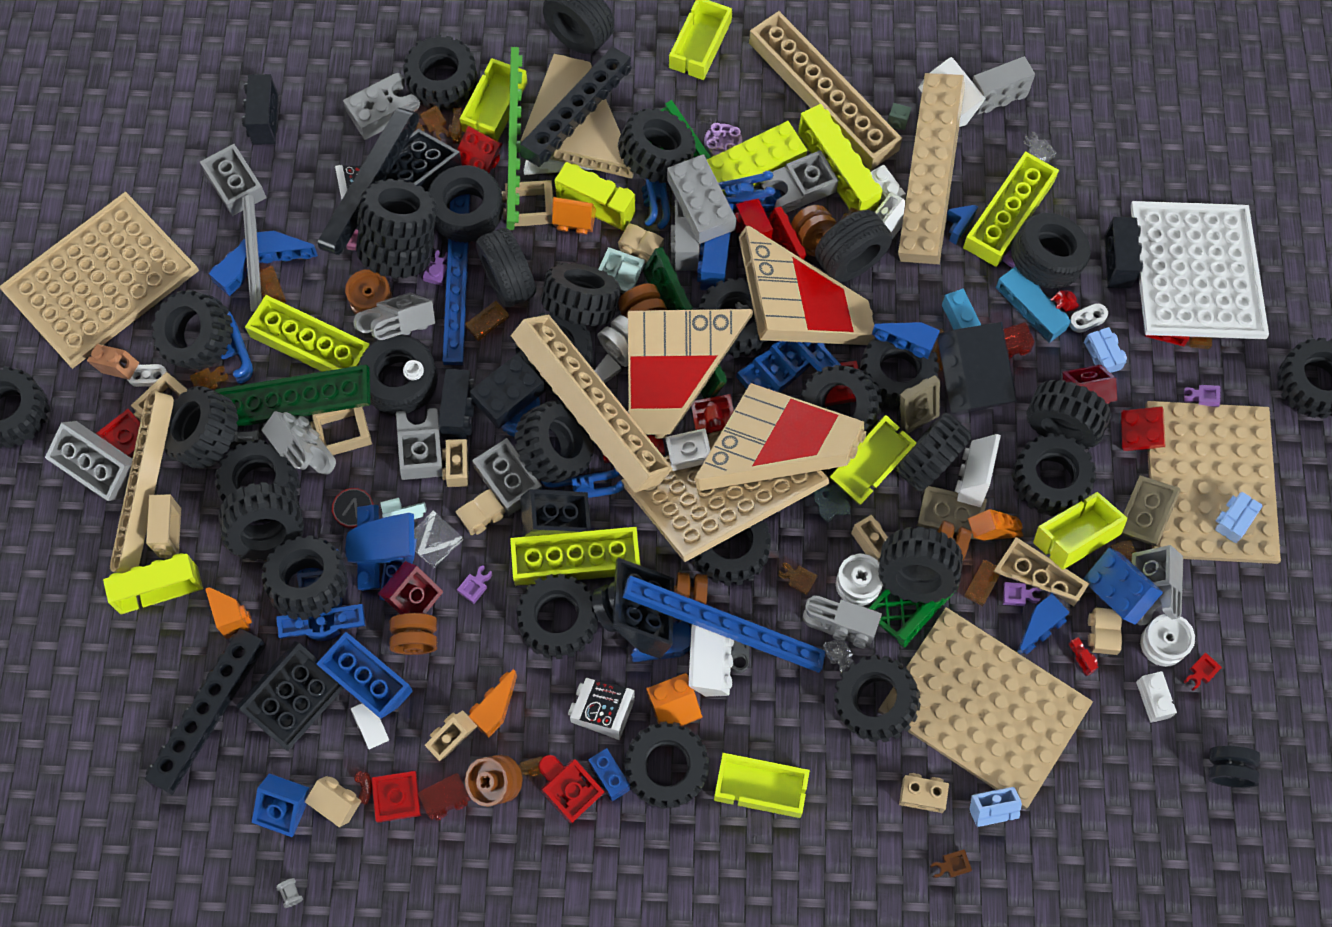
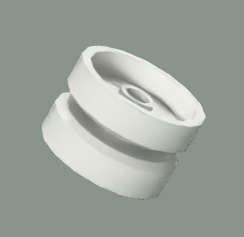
(615, 340)
(859, 579)
(1167, 640)

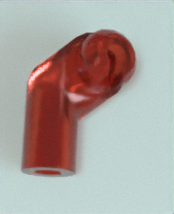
(366, 785)

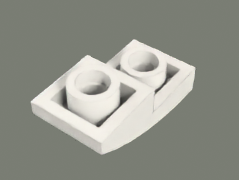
(369, 725)

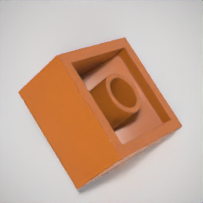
(573, 215)
(228, 613)
(674, 701)

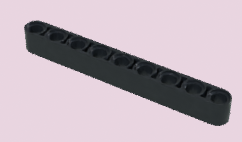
(375, 168)

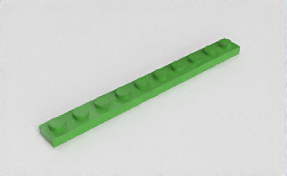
(513, 144)

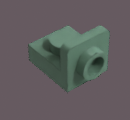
(899, 116)

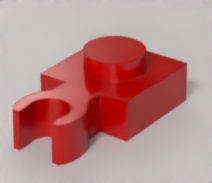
(1066, 300)
(1085, 659)
(1203, 670)

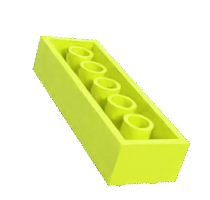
(759, 154)
(854, 180)
(1010, 209)
(304, 336)
(573, 554)

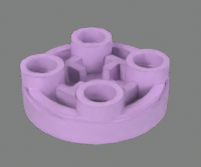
(721, 138)

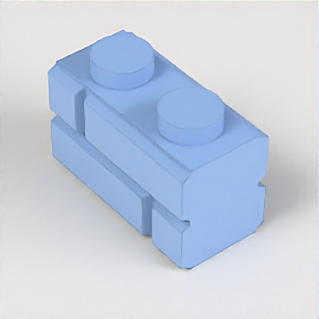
(1105, 350)
(1238, 517)
(995, 806)

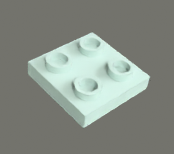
(622, 267)
(394, 507)

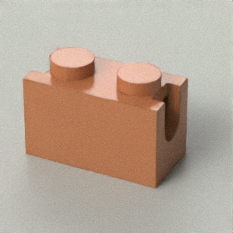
(108, 361)

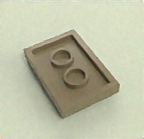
(920, 404)
(943, 505)
(1149, 510)

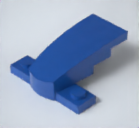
(784, 364)
(378, 542)
(325, 626)

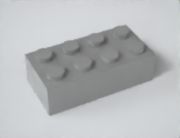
(701, 199)
(90, 460)

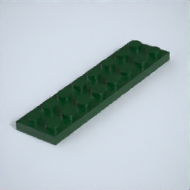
(661, 274)
(301, 394)

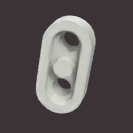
(1087, 318)
(148, 375)

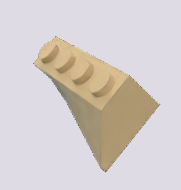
(1036, 569)

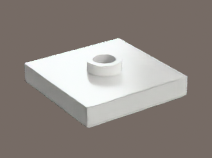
(688, 449)

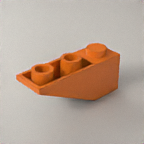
(995, 525)
(492, 710)

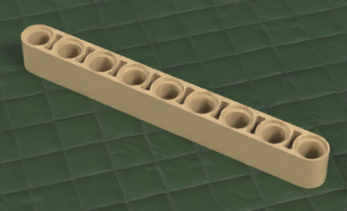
(141, 481)

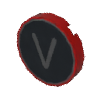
(346, 504)

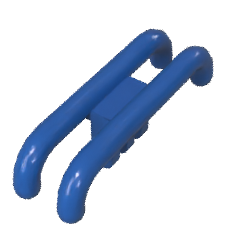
(744, 188)
(653, 192)
(238, 347)
(584, 483)

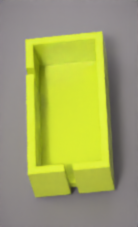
(700, 38)
(490, 100)
(612, 204)
(874, 460)
(1080, 530)
(153, 583)
(762, 785)

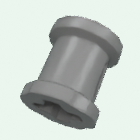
(289, 893)

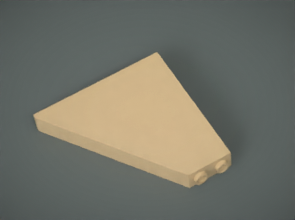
(593, 142)

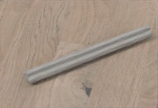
(252, 252)

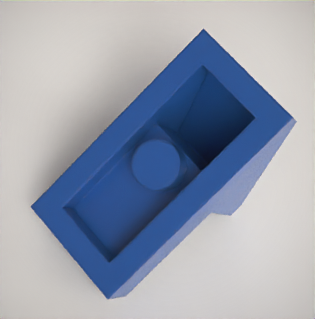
(961, 218)

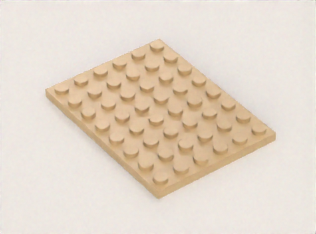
(98, 279)
(1210, 459)
(703, 519)
(990, 707)

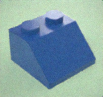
(279, 804)

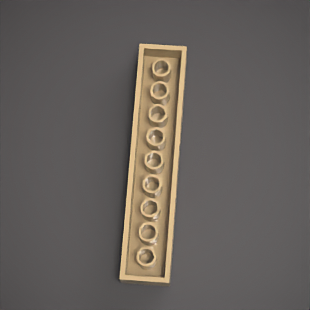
(822, 84)
(931, 168)
(591, 402)

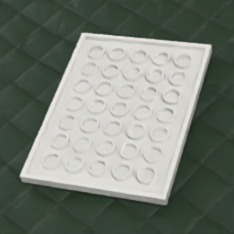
(1199, 271)

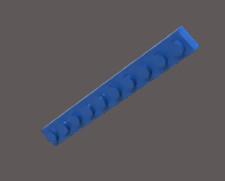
(456, 291)
(724, 624)

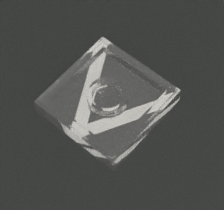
(435, 539)

